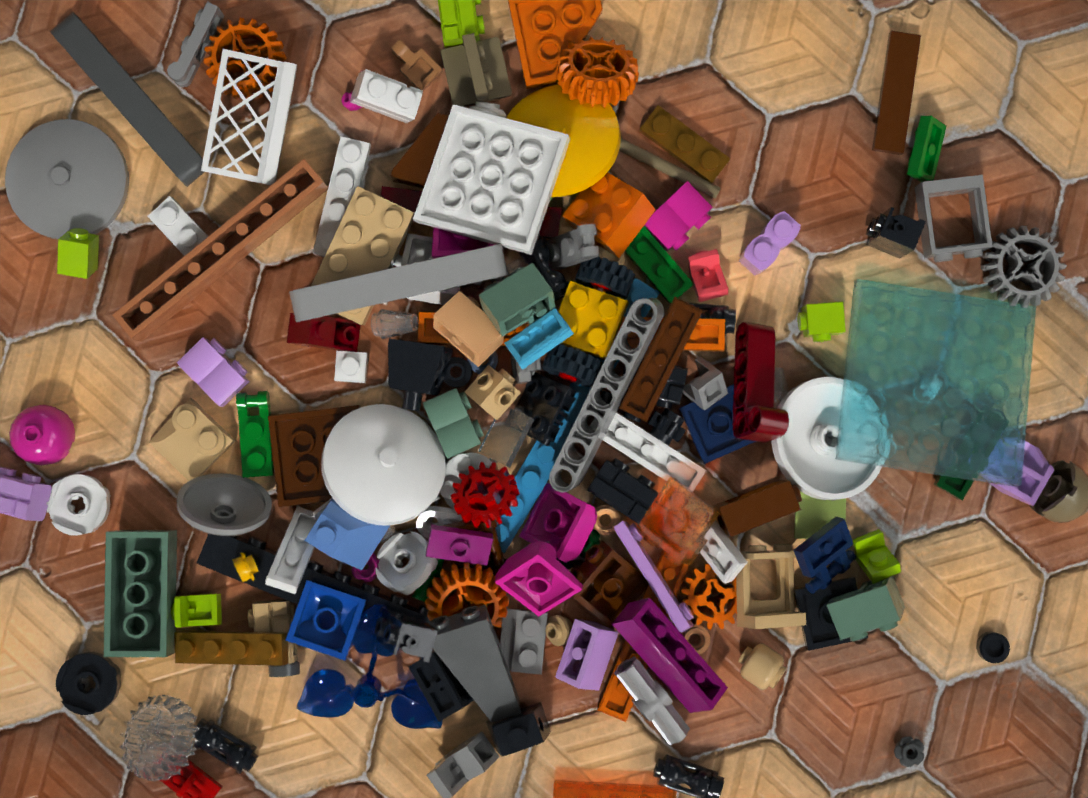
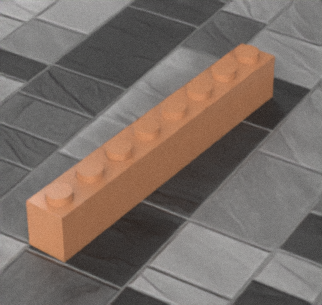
(220, 251)

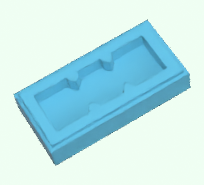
(539, 338)

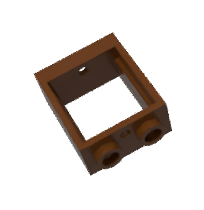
(758, 507)

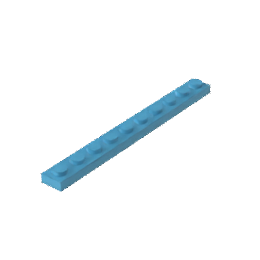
(541, 459)

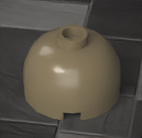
(1064, 494)

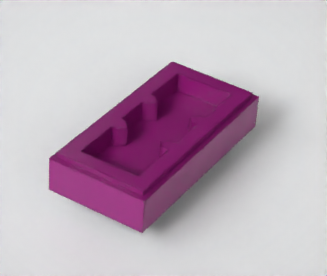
(459, 544)

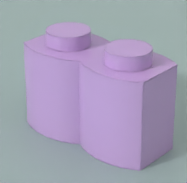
(773, 238)
(213, 371)

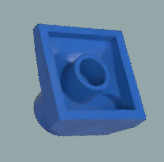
(326, 620)

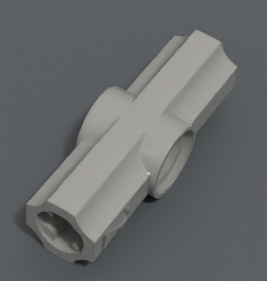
(652, 700)

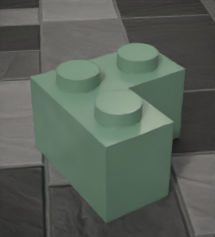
(517, 299)
(867, 609)

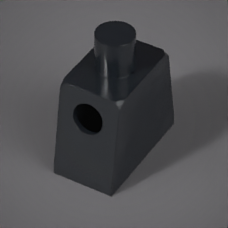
(416, 369)
(520, 730)

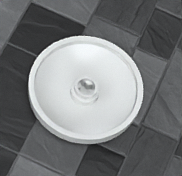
(810, 444)
(383, 464)

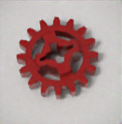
(500, 492)

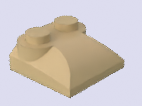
(191, 440)

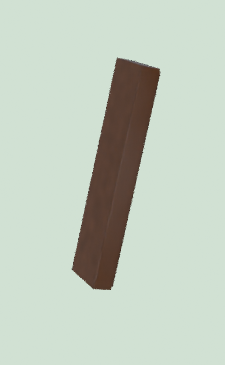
(896, 92)
(661, 359)

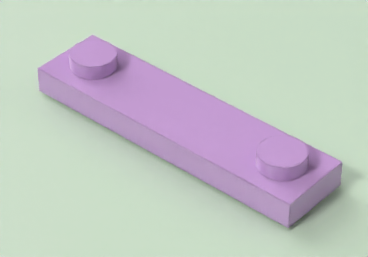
(679, 613)

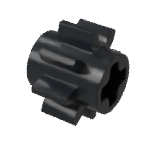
(666, 426)

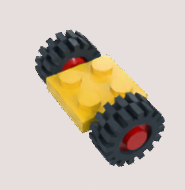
(594, 315)

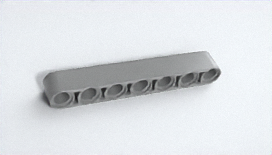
(398, 283)
(616, 384)

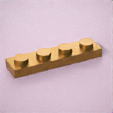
(231, 648)

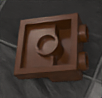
(607, 583)

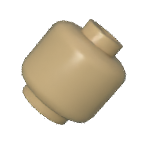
(762, 666)

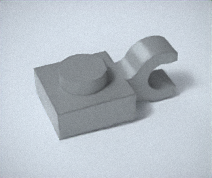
(524, 376)

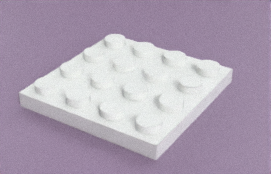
(492, 179)

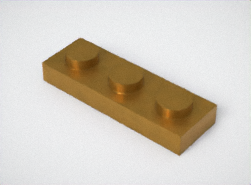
(684, 144)

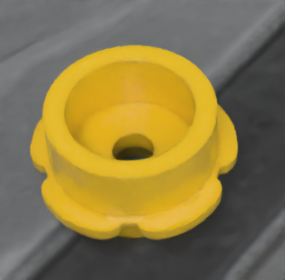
(245, 567)

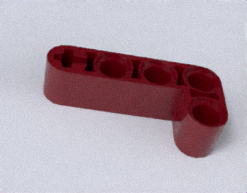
(754, 385)

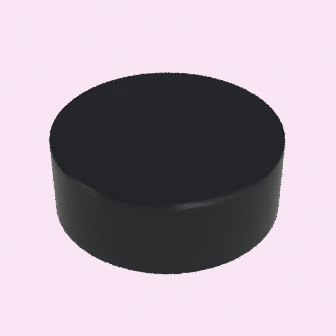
(993, 647)

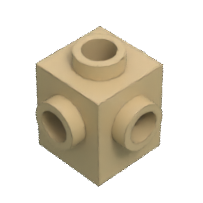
(493, 391)

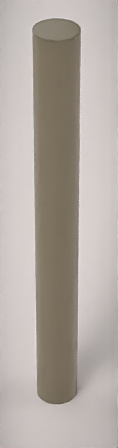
(669, 168)

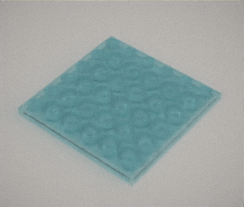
(936, 383)

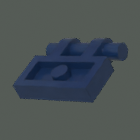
(822, 548)

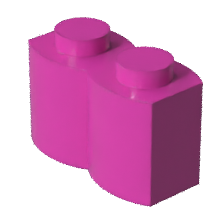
(678, 216)

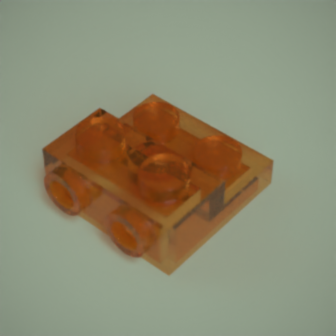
(678, 522)

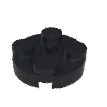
(72, 691)

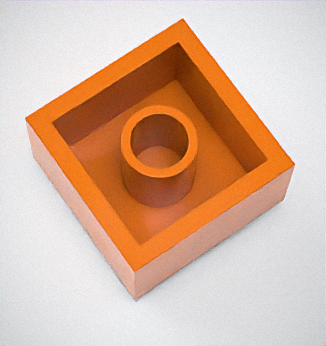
(616, 211)

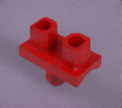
(193, 783)

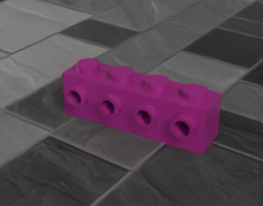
(670, 655)

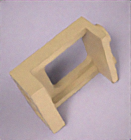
(770, 612)

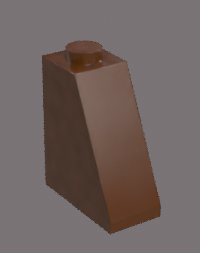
(417, 161)

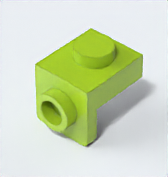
(197, 610)

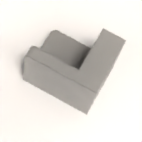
(707, 387)

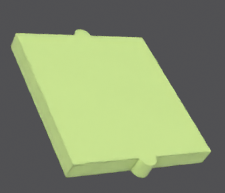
(816, 514)

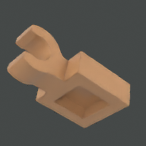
(417, 67)

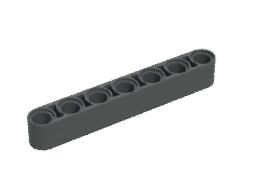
(129, 98)

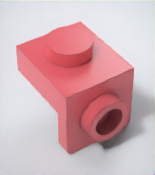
(707, 275)

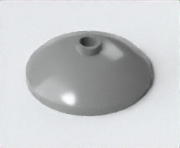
(224, 504)

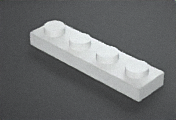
(345, 177)
(650, 452)

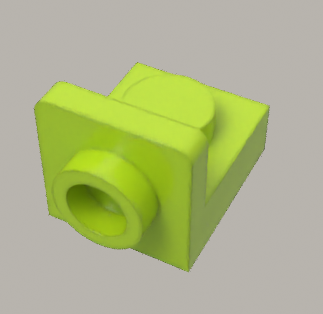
(875, 557)

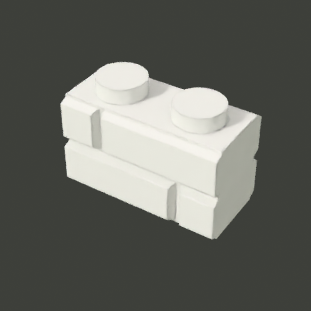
(386, 96)

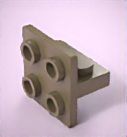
(476, 71)

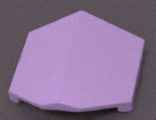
(1034, 476)

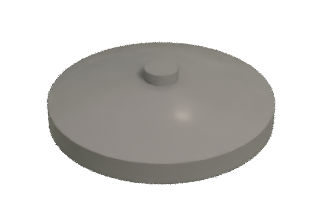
(66, 178)

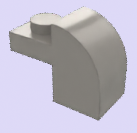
(462, 765)

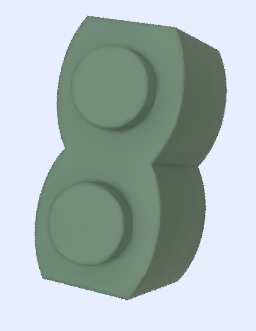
(452, 422)

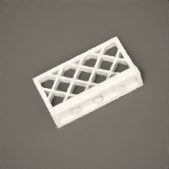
(276, 115)

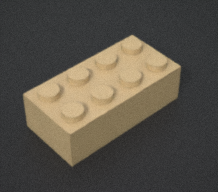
(365, 243)

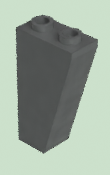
(476, 659)

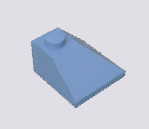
(345, 536)

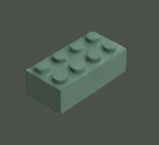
(140, 593)

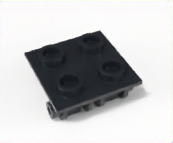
(542, 402)

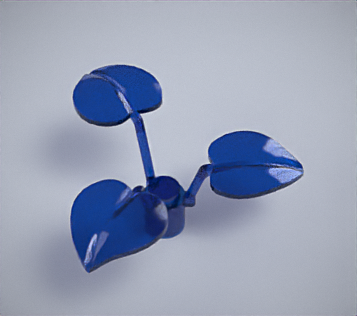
(330, 697)

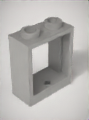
(979, 213)

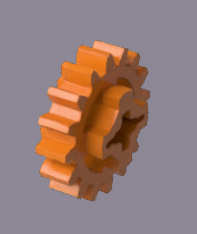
(699, 598)

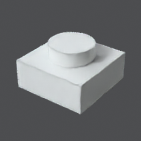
(351, 367)

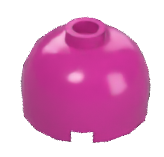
(42, 435)

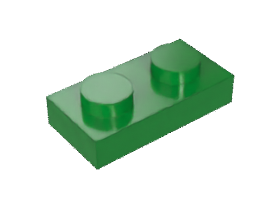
(926, 149)

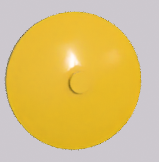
(592, 133)

